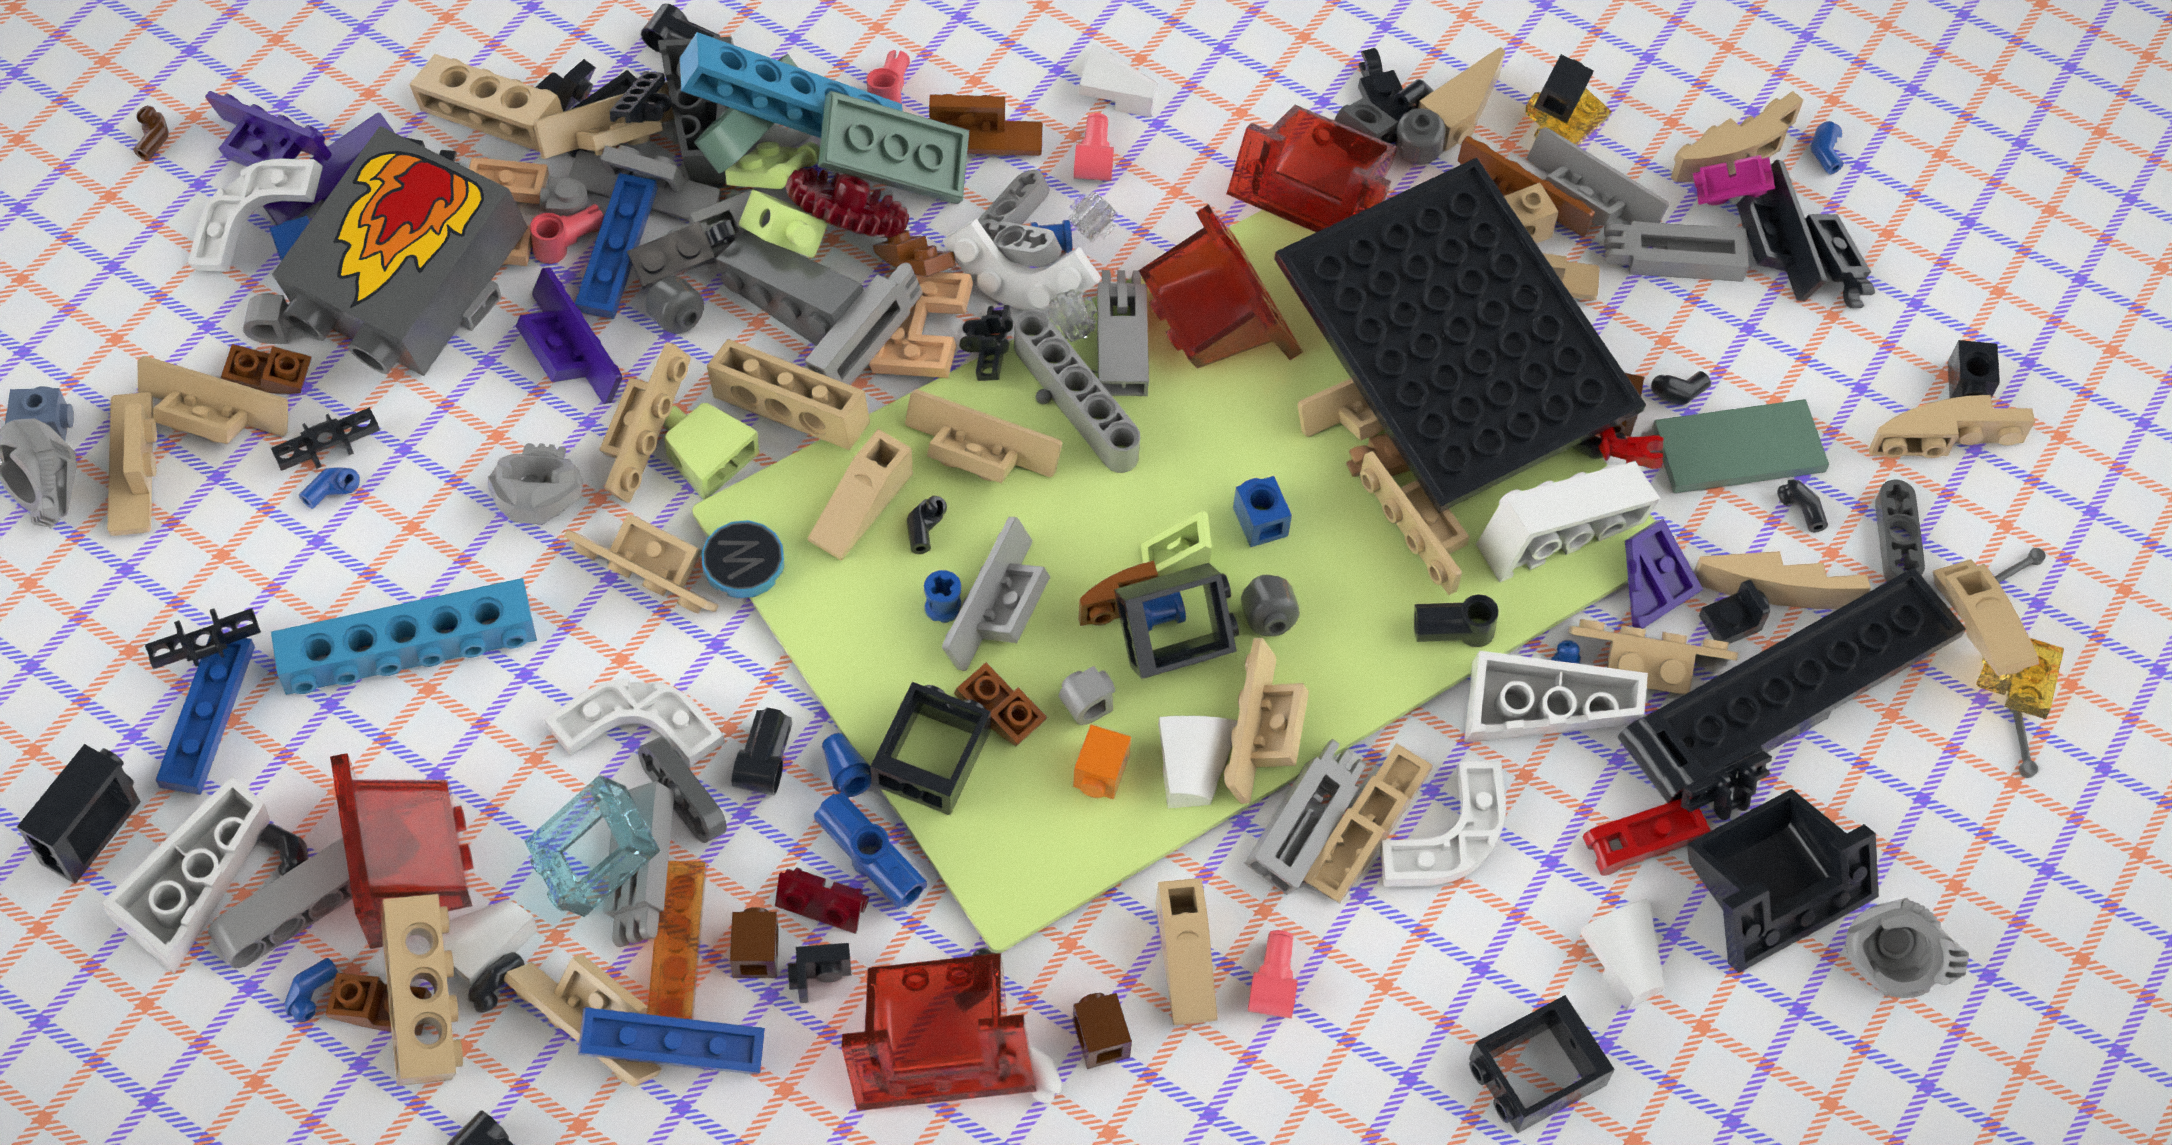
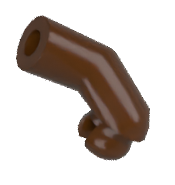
(154, 131)

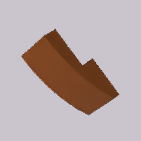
(915, 251)
(273, 373)
(1099, 603)
(1011, 710)
(365, 1002)

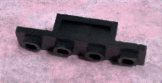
(1781, 234)

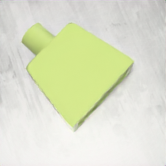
(787, 225)
(708, 446)

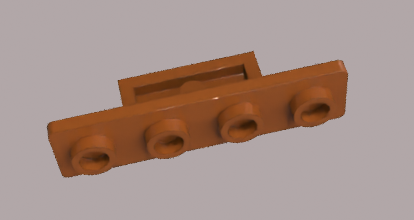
(987, 124)
(1512, 177)

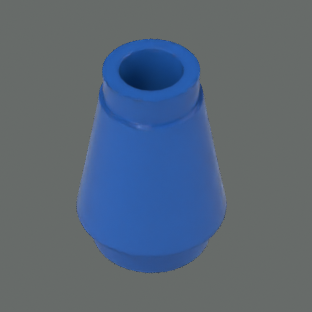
(846, 766)

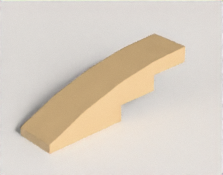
(1782, 584)
(1368, 823)

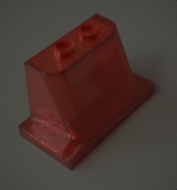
(1311, 169)
(1214, 297)
(400, 843)
(937, 1035)

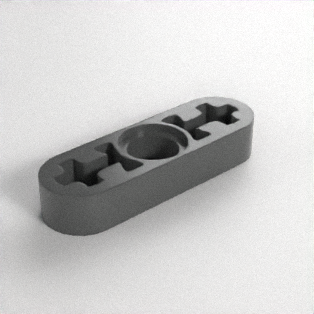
(1907, 519)
(690, 798)

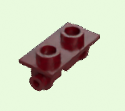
(807, 896)

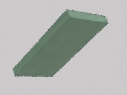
(893, 148)
(1740, 446)

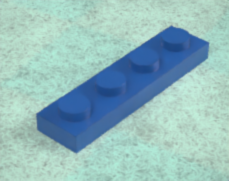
(619, 232)
(204, 718)
(671, 1041)

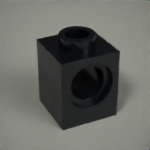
(1563, 88)
(1973, 369)

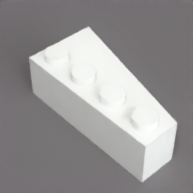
(1565, 516)
(1541, 696)
(188, 874)

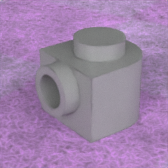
(564, 197)
(266, 321)
(1087, 695)

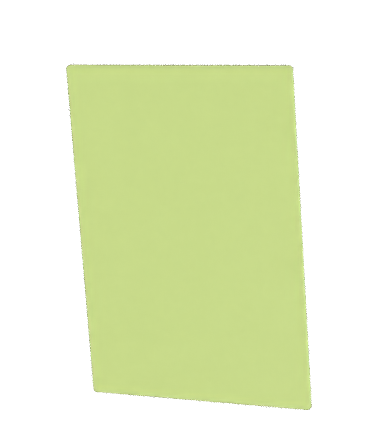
(1021, 835)

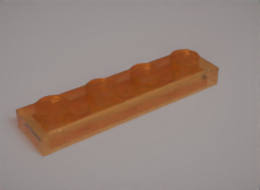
(678, 942)

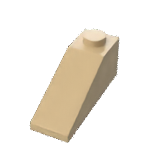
(1465, 97)

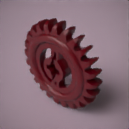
(847, 203)

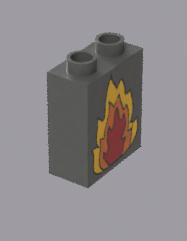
(398, 253)

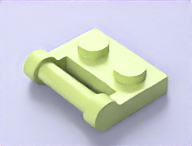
(771, 165)

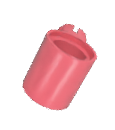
(889, 80)
(1094, 153)
(554, 233)
(1273, 985)

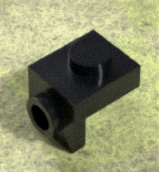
(574, 85)

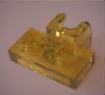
(1585, 119)
(2033, 687)

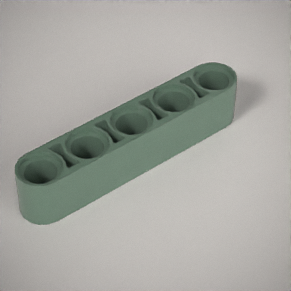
(733, 134)

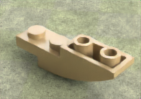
(1732, 142)
(1939, 424)
(1987, 615)

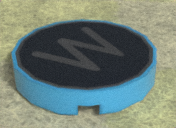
(743, 559)

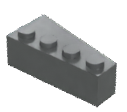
(691, 114)
(787, 285)

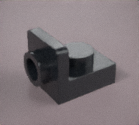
(1737, 614)
(821, 962)

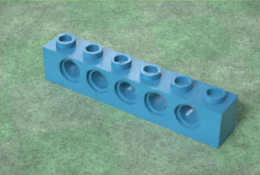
(762, 85)
(384, 628)

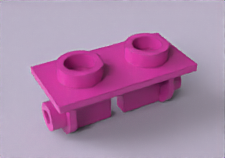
(1752, 179)

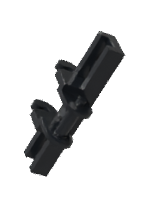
(643, 102)
(988, 345)
(310, 435)
(194, 652)
(1719, 784)

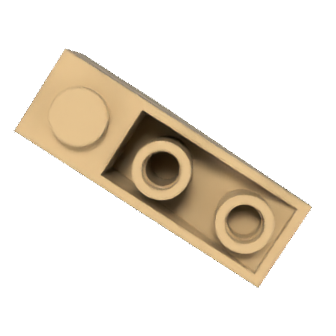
(863, 493)
(1186, 950)

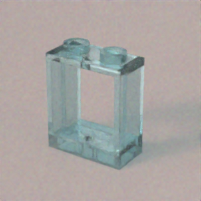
(636, 846)

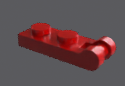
(1644, 835)

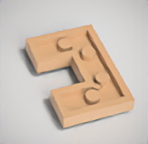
(525, 186)
(925, 355)

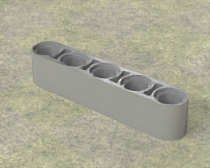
(1078, 406)
(283, 907)

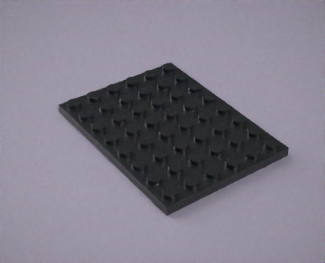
(1458, 334)

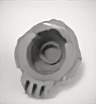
(37, 469)
(546, 490)
(1904, 949)

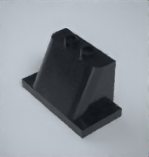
(1783, 875)

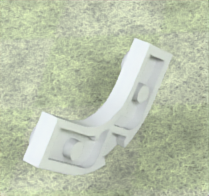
(229, 208)
(1012, 283)
(636, 703)
(1462, 847)

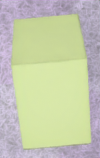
(1180, 546)

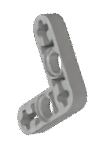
(1008, 213)

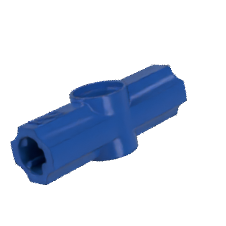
(887, 867)

